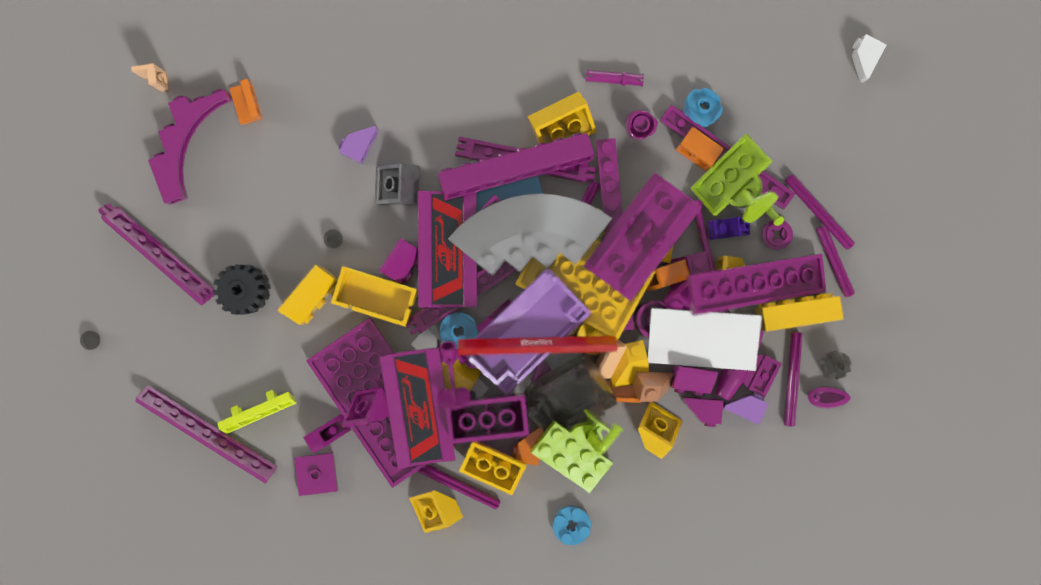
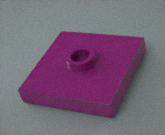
(316, 474)

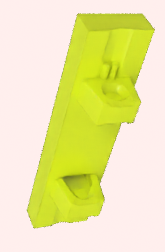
(242, 418)

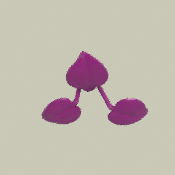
(453, 397)

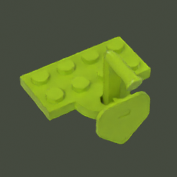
(733, 178)
(578, 450)

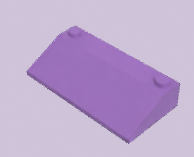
(539, 311)

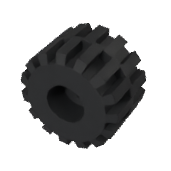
(253, 292)

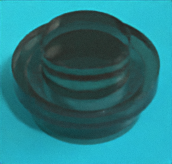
(333, 238)
(90, 340)

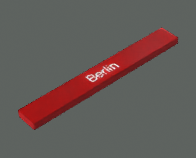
(535, 345)

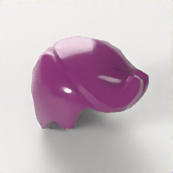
(640, 124)

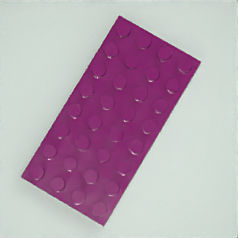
(355, 366)

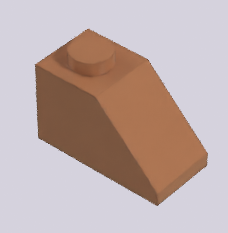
(651, 385)

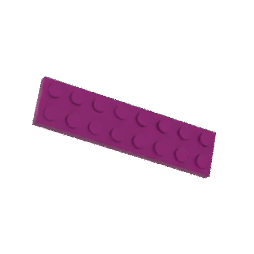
(756, 284)

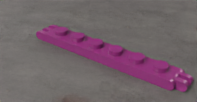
(479, 149)
(156, 253)
(431, 315)

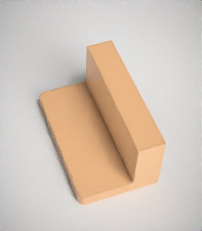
(156, 76)
(608, 361)

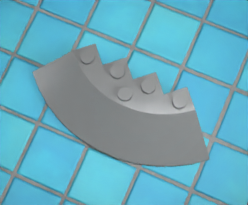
(530, 228)

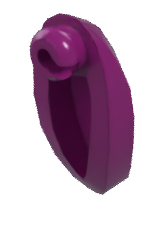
(828, 397)

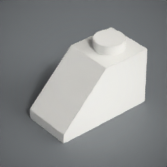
(866, 55)

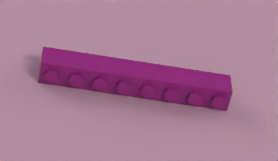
(515, 166)

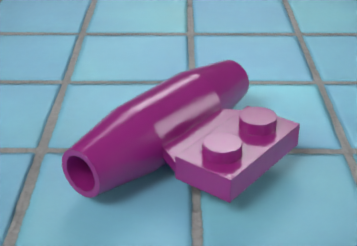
(755, 381)

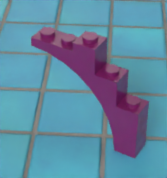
(175, 139)

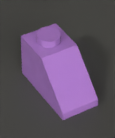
(358, 144)
(748, 407)

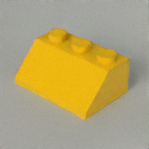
(562, 119)
(309, 295)
(492, 467)

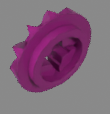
(786, 235)

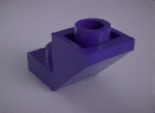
(728, 228)

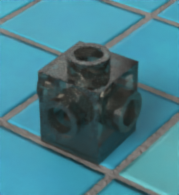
(835, 365)

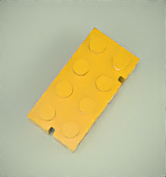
(374, 296)
(799, 313)

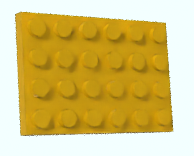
(607, 306)

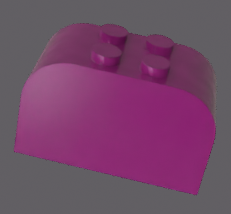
(488, 418)

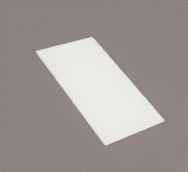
(704, 339)

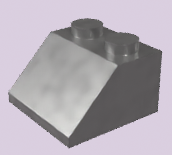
(397, 184)

